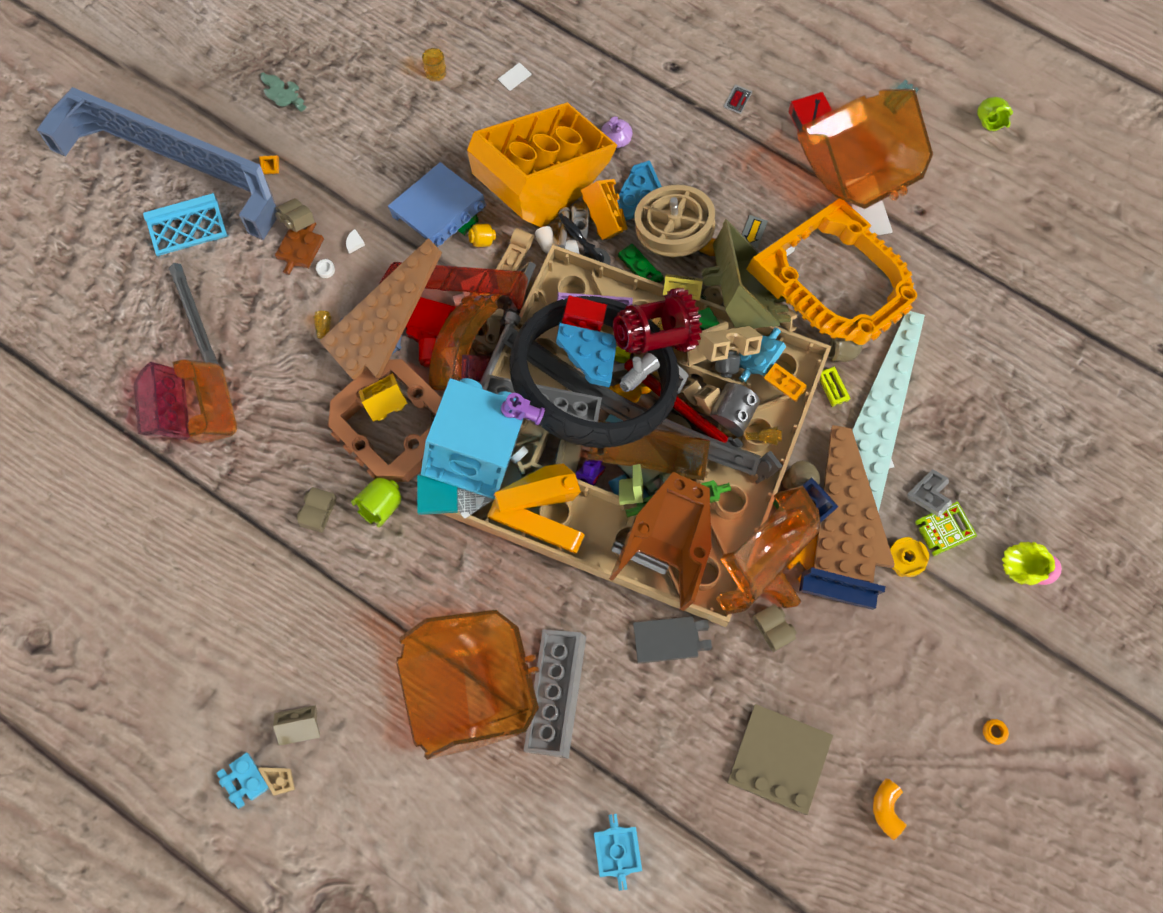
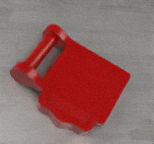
(427, 319)

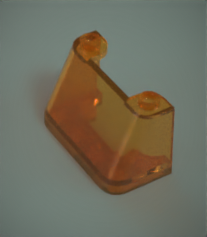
(214, 400)

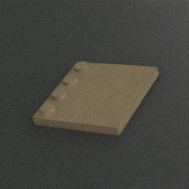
(780, 759)

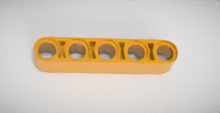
(539, 527)

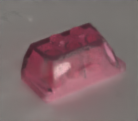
(161, 402)

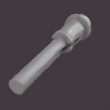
(563, 232)

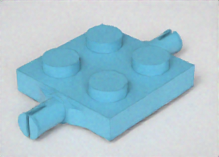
(763, 361)
(617, 852)

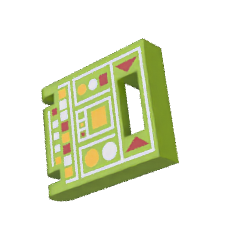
(944, 530)

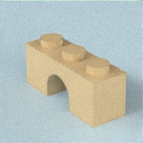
(717, 344)
(699, 398)

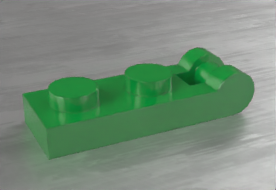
(639, 264)

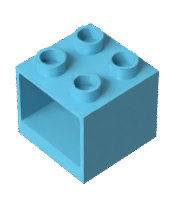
(470, 439)

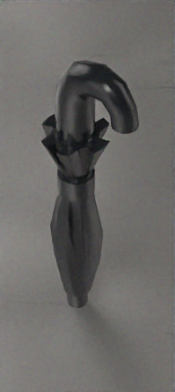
(575, 232)

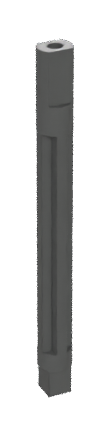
(192, 313)

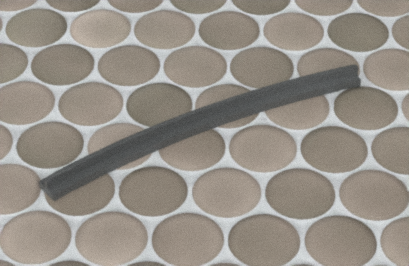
(626, 409)

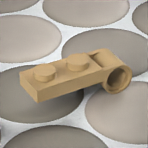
(516, 251)

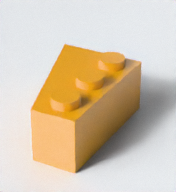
(604, 208)

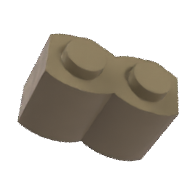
(294, 215)
(316, 509)
(774, 627)

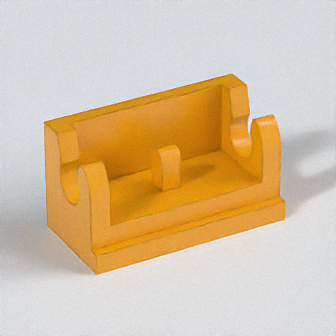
(785, 382)

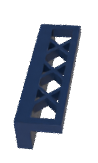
(840, 588)

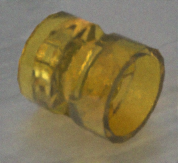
(434, 64)

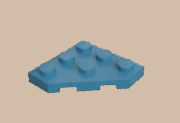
(639, 183)
(589, 351)

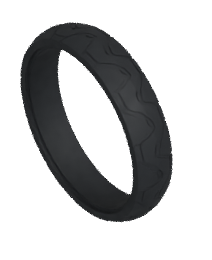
(576, 429)

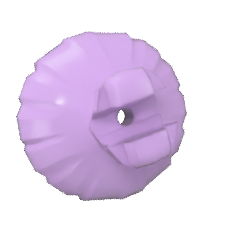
(618, 131)

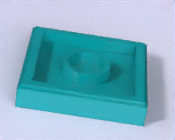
(435, 496)

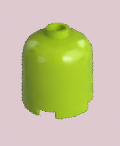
(378, 500)

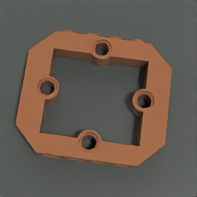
(348, 402)

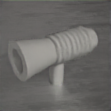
(639, 372)

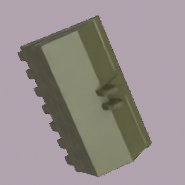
(743, 295)

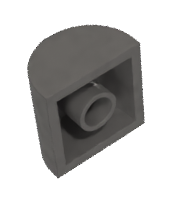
(735, 408)

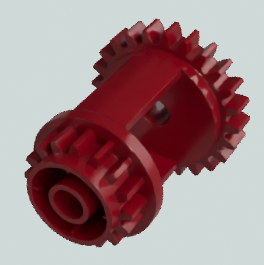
(678, 320)

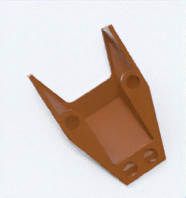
(674, 530)

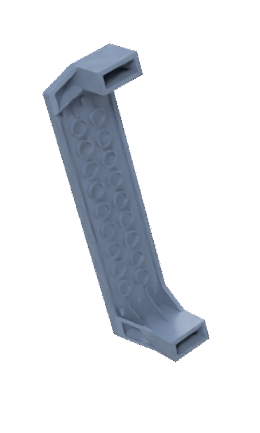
(84, 114)

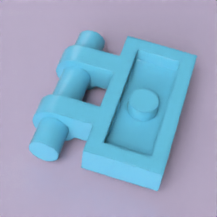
(249, 777)

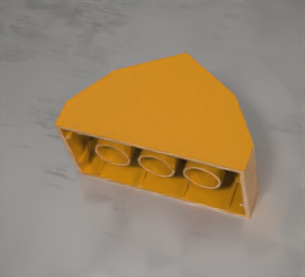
(540, 160)

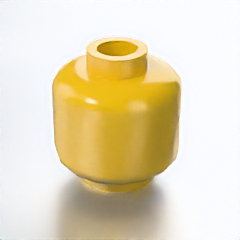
(481, 235)

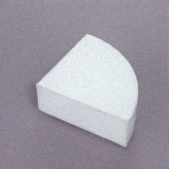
(354, 242)

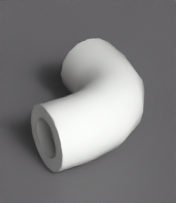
(546, 238)

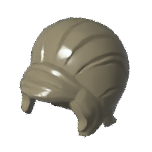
(843, 350)
(799, 474)

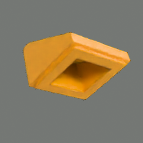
(269, 164)

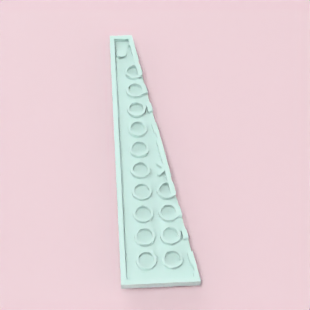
(881, 413)

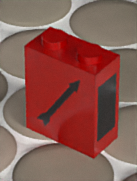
(808, 109)

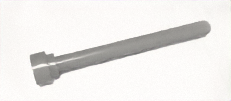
(511, 319)

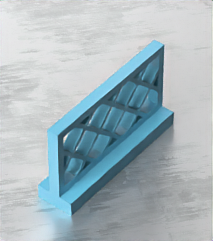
(181, 210)

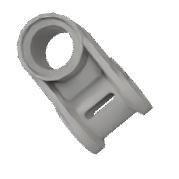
(580, 217)

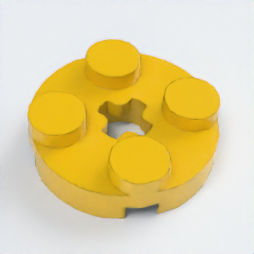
(914, 548)

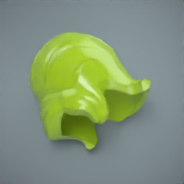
(994, 113)

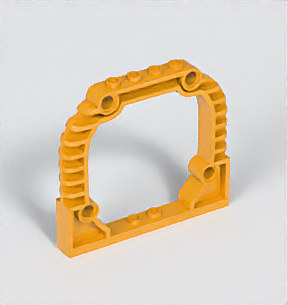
(841, 220)

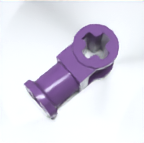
(521, 409)

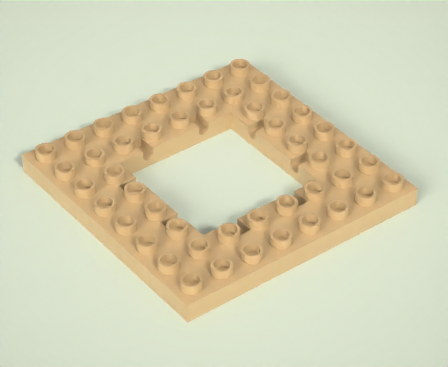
(597, 511)

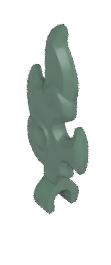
(280, 95)

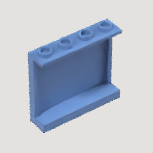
(438, 204)

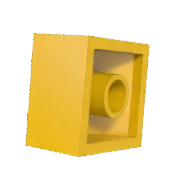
(382, 398)

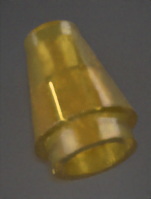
(322, 323)

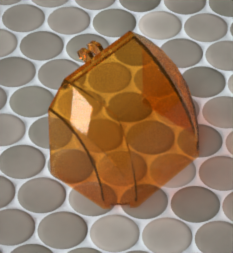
(869, 147)
(465, 682)

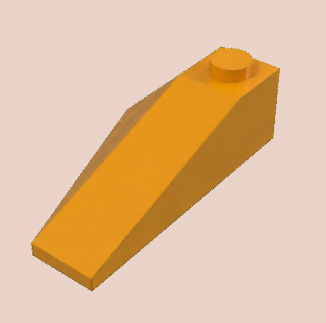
(543, 487)

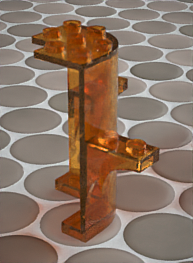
(769, 551)

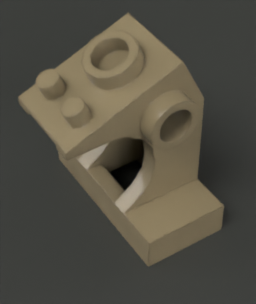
(490, 334)

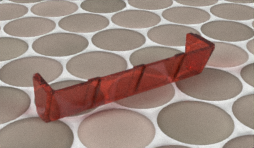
(475, 280)

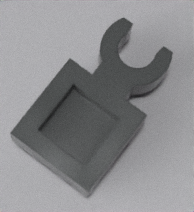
(768, 466)

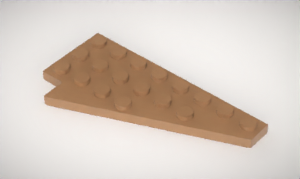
(375, 325)
(852, 536)

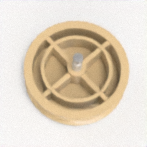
(675, 220)

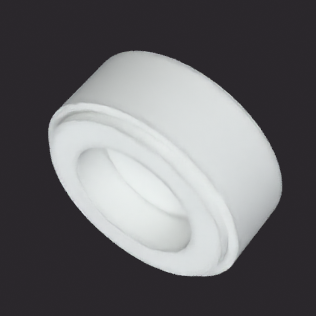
(325, 268)
(519, 455)

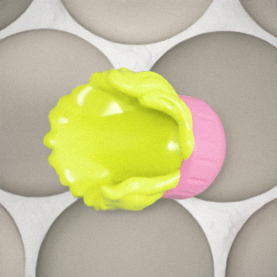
(1031, 564)

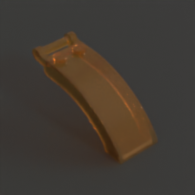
(457, 337)
(660, 452)

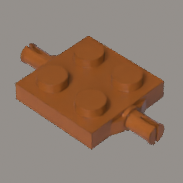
(299, 248)

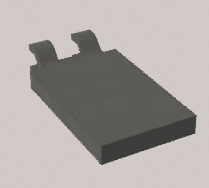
(669, 639)

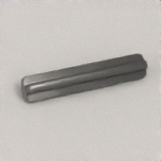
(643, 559)

